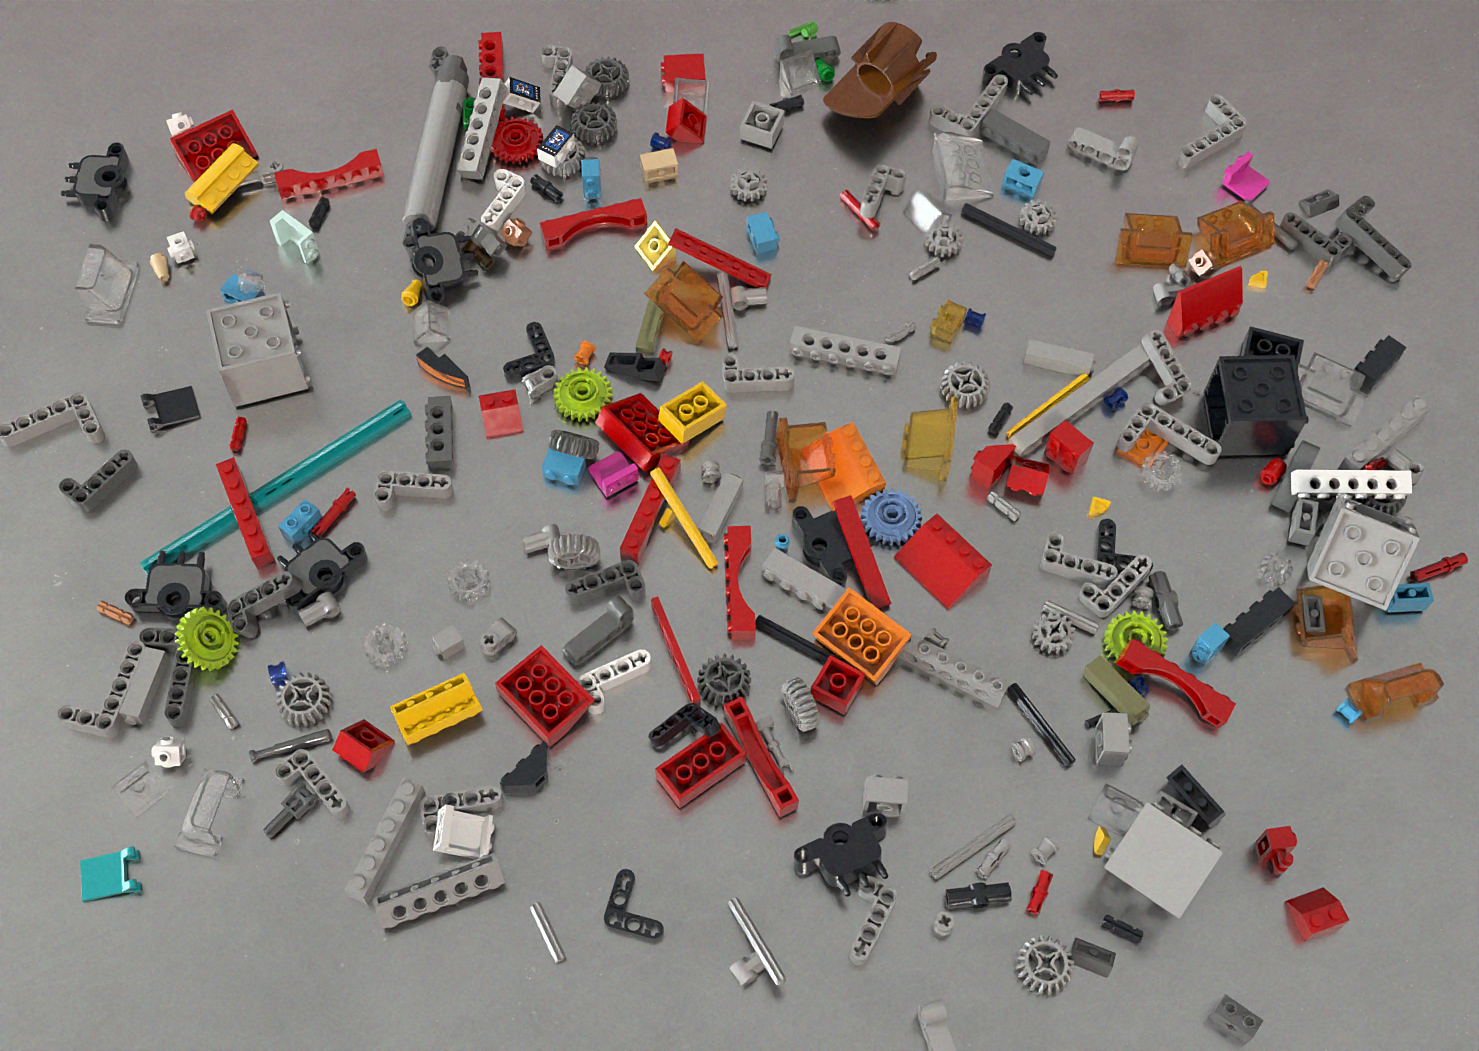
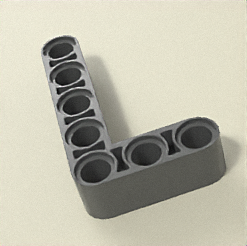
(1370, 240)
(180, 669)

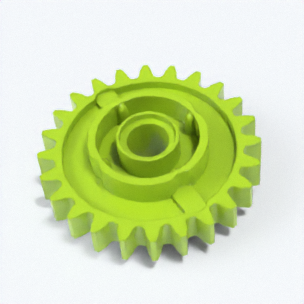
(594, 386)
(1134, 627)
(192, 639)

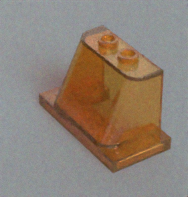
(1236, 231)
(1153, 241)
(686, 300)
(804, 455)
(1337, 617)
(1377, 692)

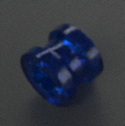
(278, 672)
(1139, 685)

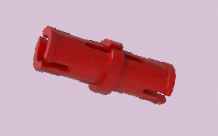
(1116, 95)
(1039, 892)

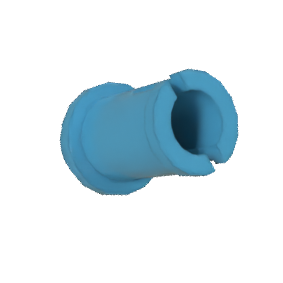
(782, 542)

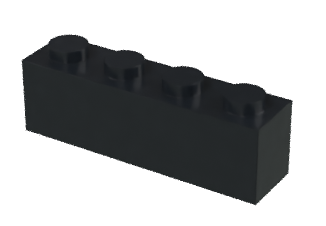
(1258, 620)

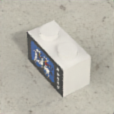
(522, 95)
(556, 146)

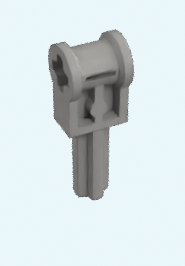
(265, 173)

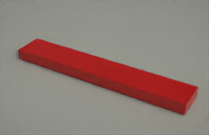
(719, 259)
(861, 552)
(675, 651)

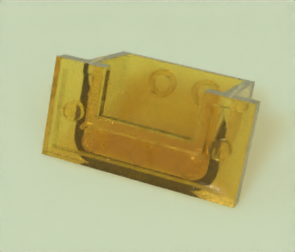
(931, 439)

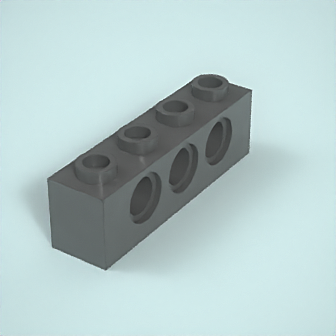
(443, 458)

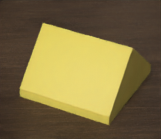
(655, 248)

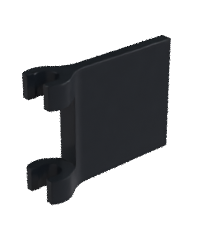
(171, 407)

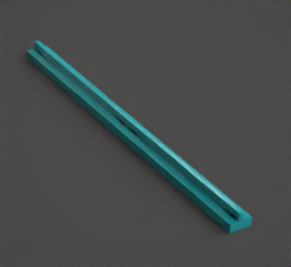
(299, 473)

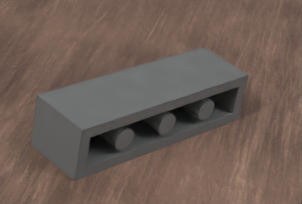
(1015, 136)

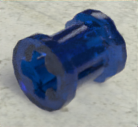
(667, 142)
(975, 318)
(1116, 398)

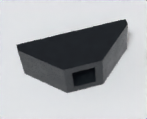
(529, 772)

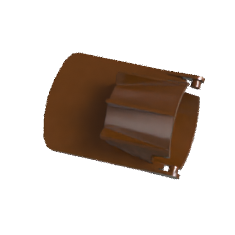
(882, 74)

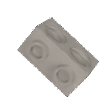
(1177, 808)

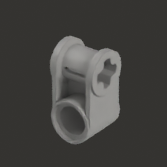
(540, 381)
(499, 634)

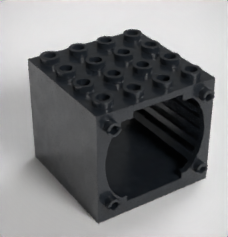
(1255, 404)

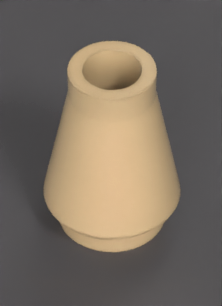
(160, 265)

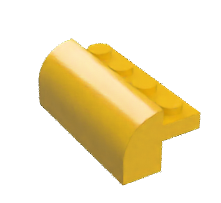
(221, 178)
(435, 709)

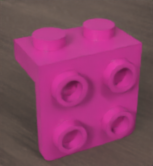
(1244, 179)
(613, 473)

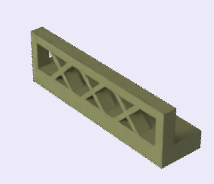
(650, 328)

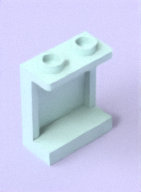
(288, 228)

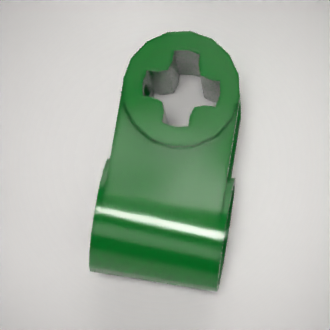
(468, 106)

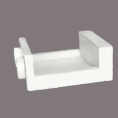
(463, 833)

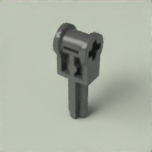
(293, 805)

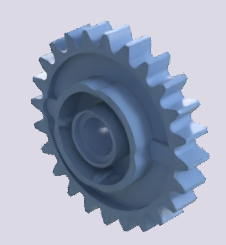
(905, 511)

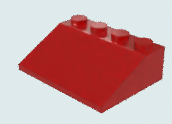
(208, 141)
(1207, 303)
(637, 431)
(943, 561)
(544, 695)

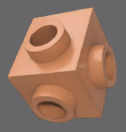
(516, 232)
(1204, 264)

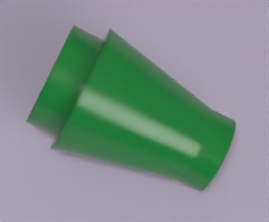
(825, 71)

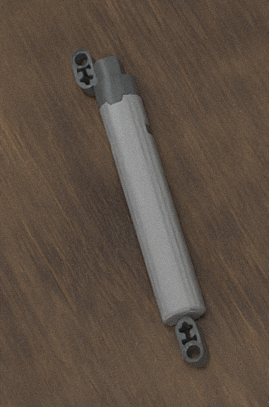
(436, 142)

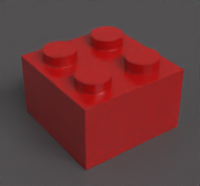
(1068, 447)
(837, 684)

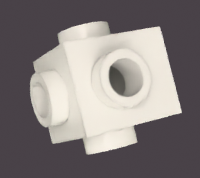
(173, 123)
(180, 247)
(169, 751)

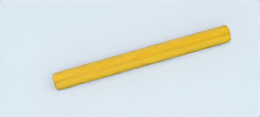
(1062, 394)
(684, 518)

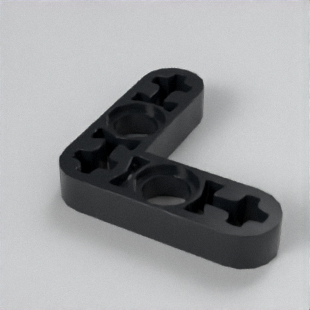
(536, 358)
(1109, 554)
(683, 718)
(621, 911)

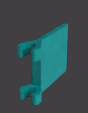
(107, 875)

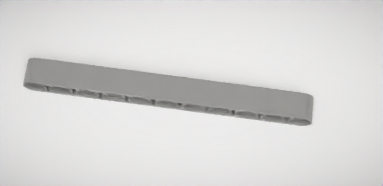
(1081, 400)

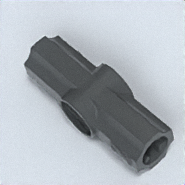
(1165, 600)

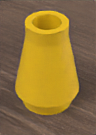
(411, 294)

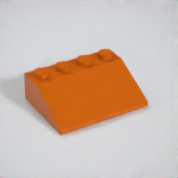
(854, 466)
(862, 635)

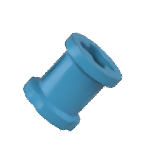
(1349, 711)

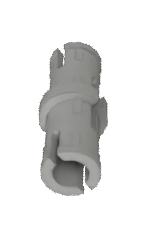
(1179, 275)
(993, 858)

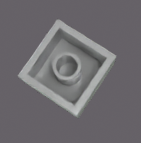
(577, 88)
(762, 124)
(1113, 739)
(885, 795)

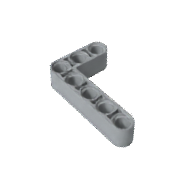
(969, 125)
(1230, 128)
(50, 417)
(1169, 433)
(113, 697)

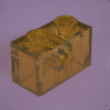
(948, 321)

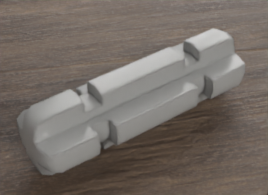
(925, 268)
(900, 333)
(1004, 505)
(224, 711)

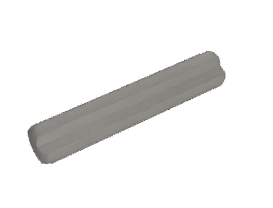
(1078, 620)
(548, 932)

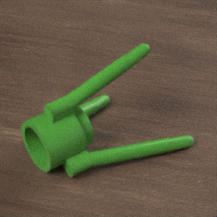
(807, 30)

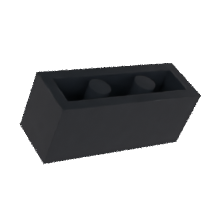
(1380, 361)
(1196, 796)

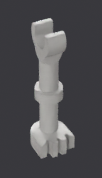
(764, 725)

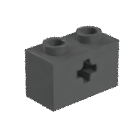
(1235, 1019)

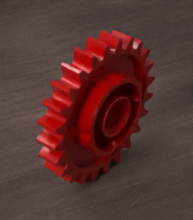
(516, 140)

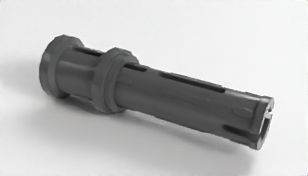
(769, 444)

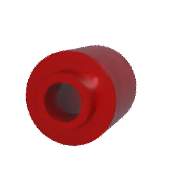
(1273, 471)

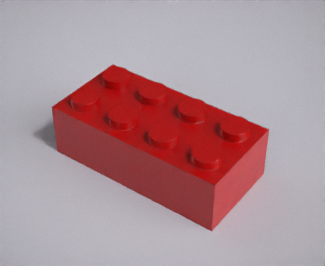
(700, 766)

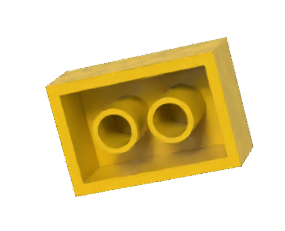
(692, 412)

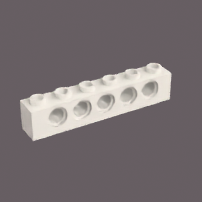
(1400, 481)

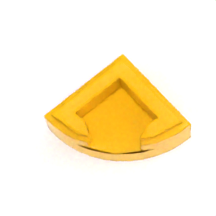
(1259, 279)
(1098, 506)
(667, 517)
(1101, 840)

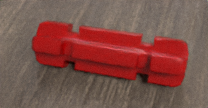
(238, 433)
(1376, 464)

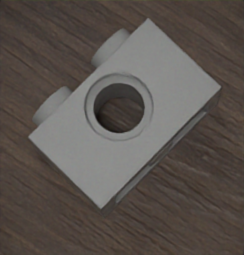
(1303, 521)

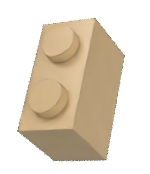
(659, 164)

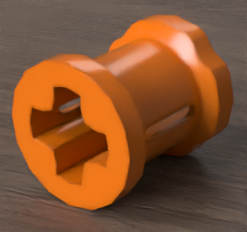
(584, 352)

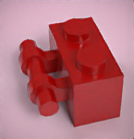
(1276, 846)

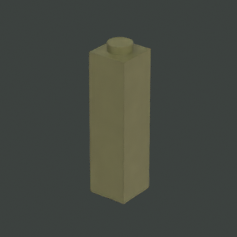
(1117, 690)

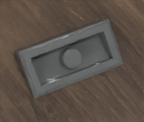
(1320, 202)
(1313, 615)
(1092, 957)

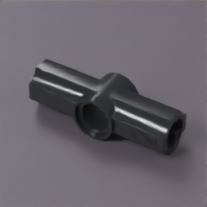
(978, 895)

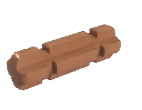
(1317, 274)
(115, 612)

